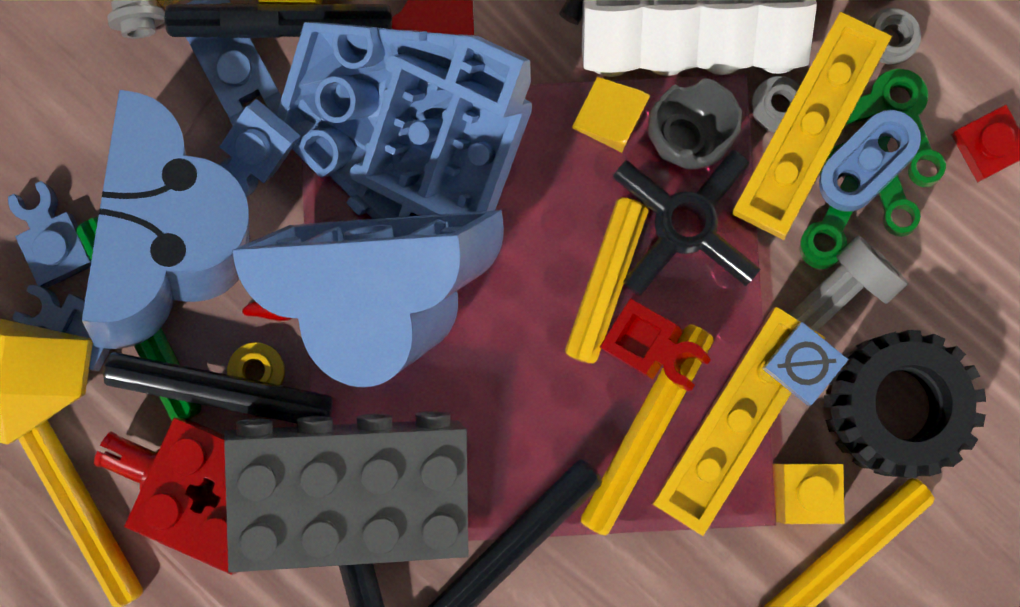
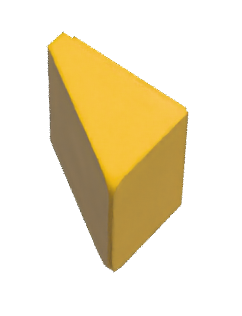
(611, 113)

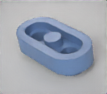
(868, 162)

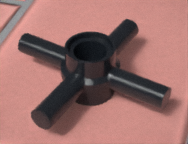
(702, 205)

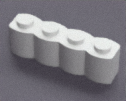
(696, 33)

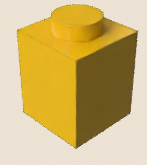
(809, 493)

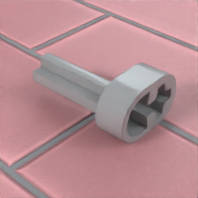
(859, 268)

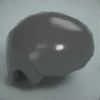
(695, 124)

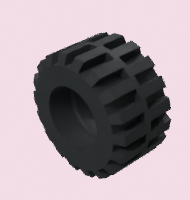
(950, 405)

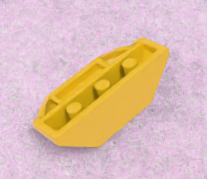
(38, 375)

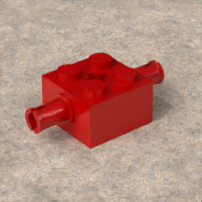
(170, 488)

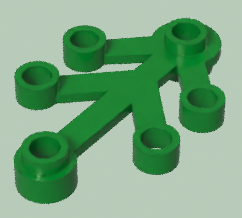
(892, 195)

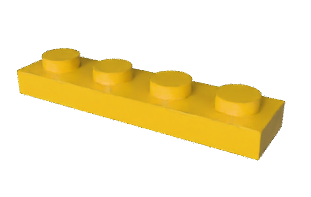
(811, 125)
(728, 432)

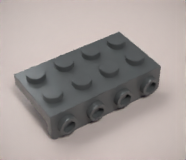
(345, 491)

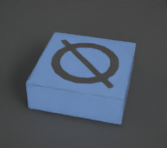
(805, 364)

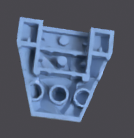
(407, 116)

